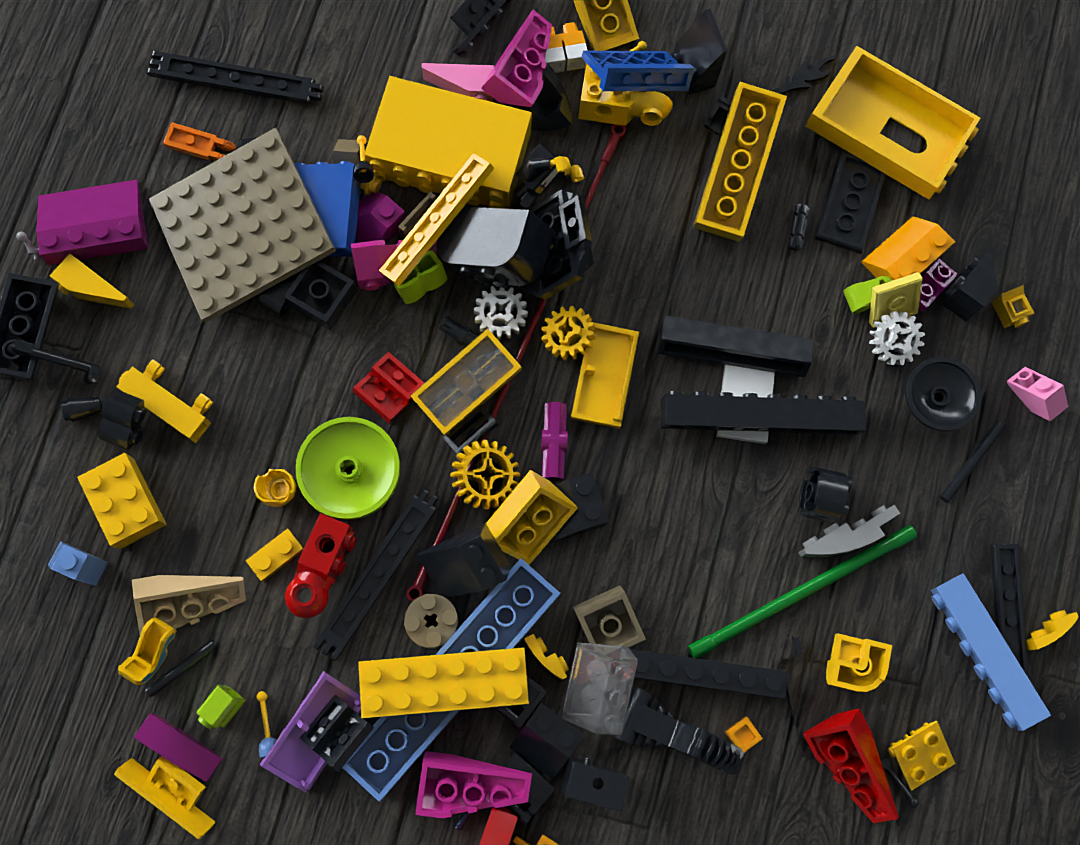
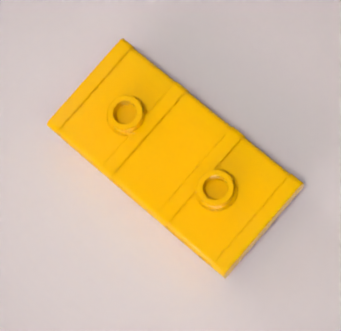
(605, 376)

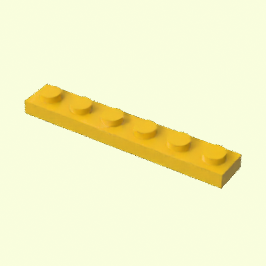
(436, 219)

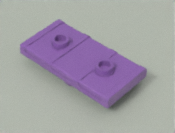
(290, 755)

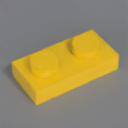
(275, 555)

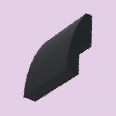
(336, 733)

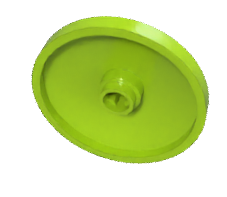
(342, 445)

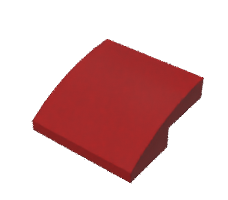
(388, 387)

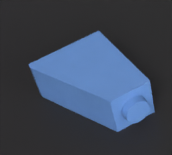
(77, 564)

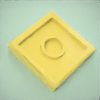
(896, 296)

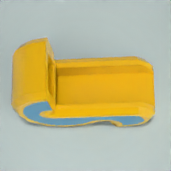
(149, 652)

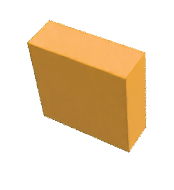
(743, 734)

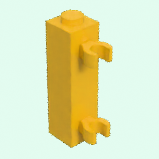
(165, 405)

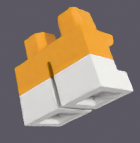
(566, 49)

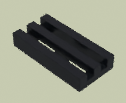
(472, 434)

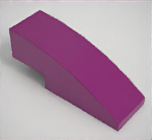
(178, 747)

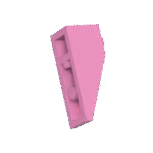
(459, 78)

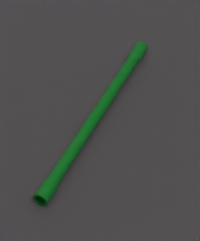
(711, 641)

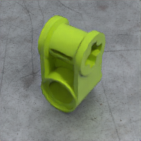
(859, 294)

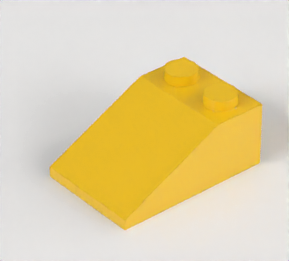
(607, 22)

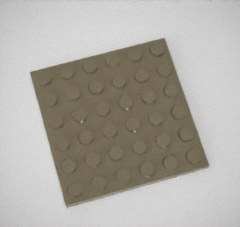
(241, 225)

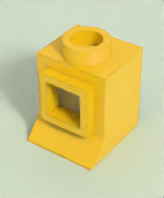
(1013, 307)

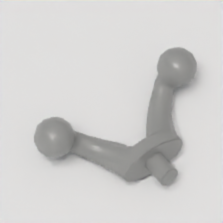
(21, 236)

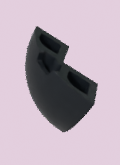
(551, 107)

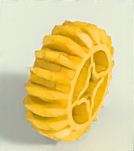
(485, 463)

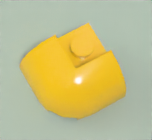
(857, 663)

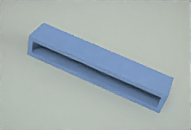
(990, 653)

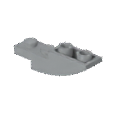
(843, 539)

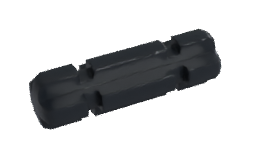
(798, 227)

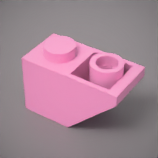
(1039, 393)

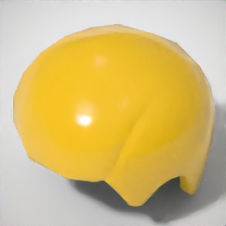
(275, 488)

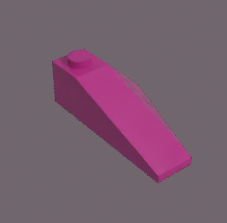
(520, 69)
(369, 259)
(463, 784)

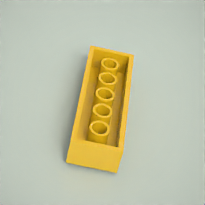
(740, 161)
(443, 682)

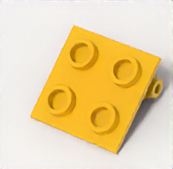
(922, 754)

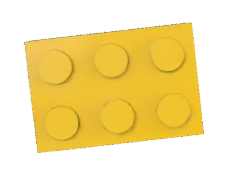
(121, 501)

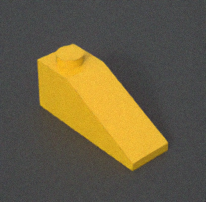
(86, 284)

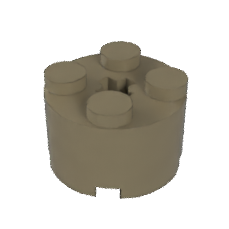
(416, 623)

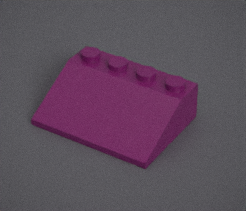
(91, 222)

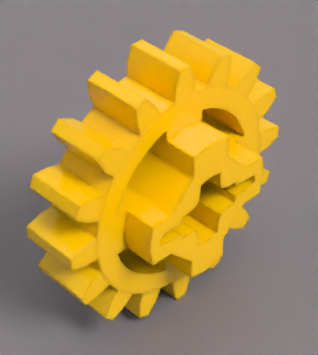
(573, 341)

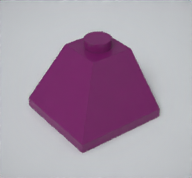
(378, 218)

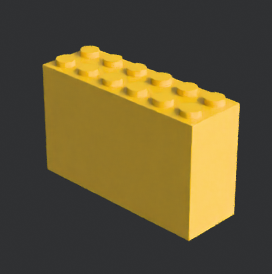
(430, 134)

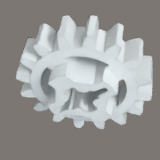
(508, 304)
(906, 342)

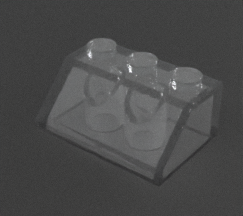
(600, 687)

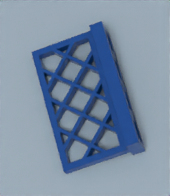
(639, 70)

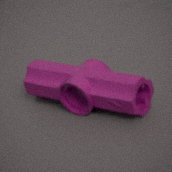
(554, 441)

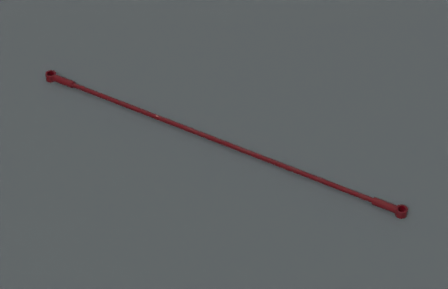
(605, 160)

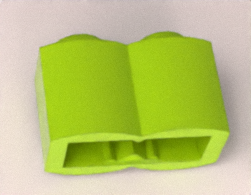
(426, 276)
(220, 707)

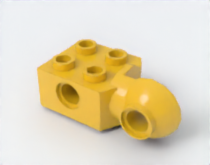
(620, 106)

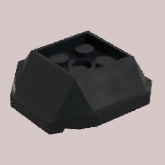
(571, 244)

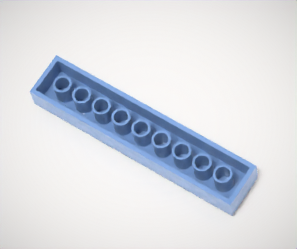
(494, 625)

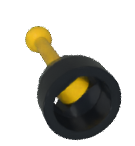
(366, 169)

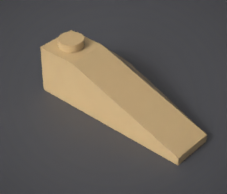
(184, 598)

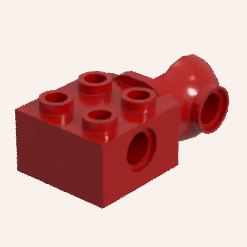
(317, 568)

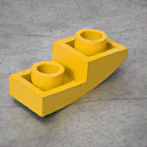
(1053, 629)
(552, 663)

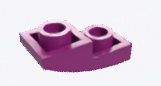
(934, 282)

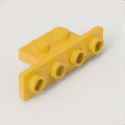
(170, 791)

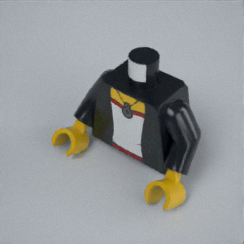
(542, 170)

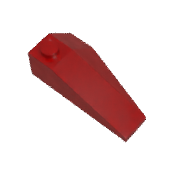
(851, 754)

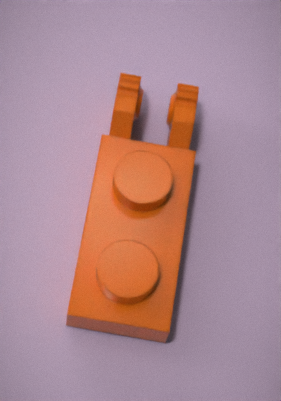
(195, 142)

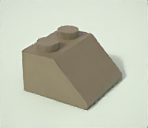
(609, 619)

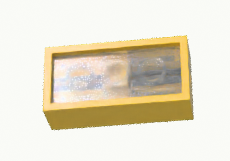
(466, 382)

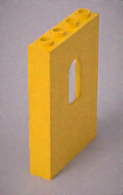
(871, 93)

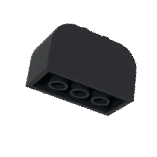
(496, 245)

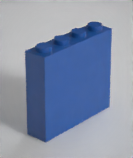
(336, 200)

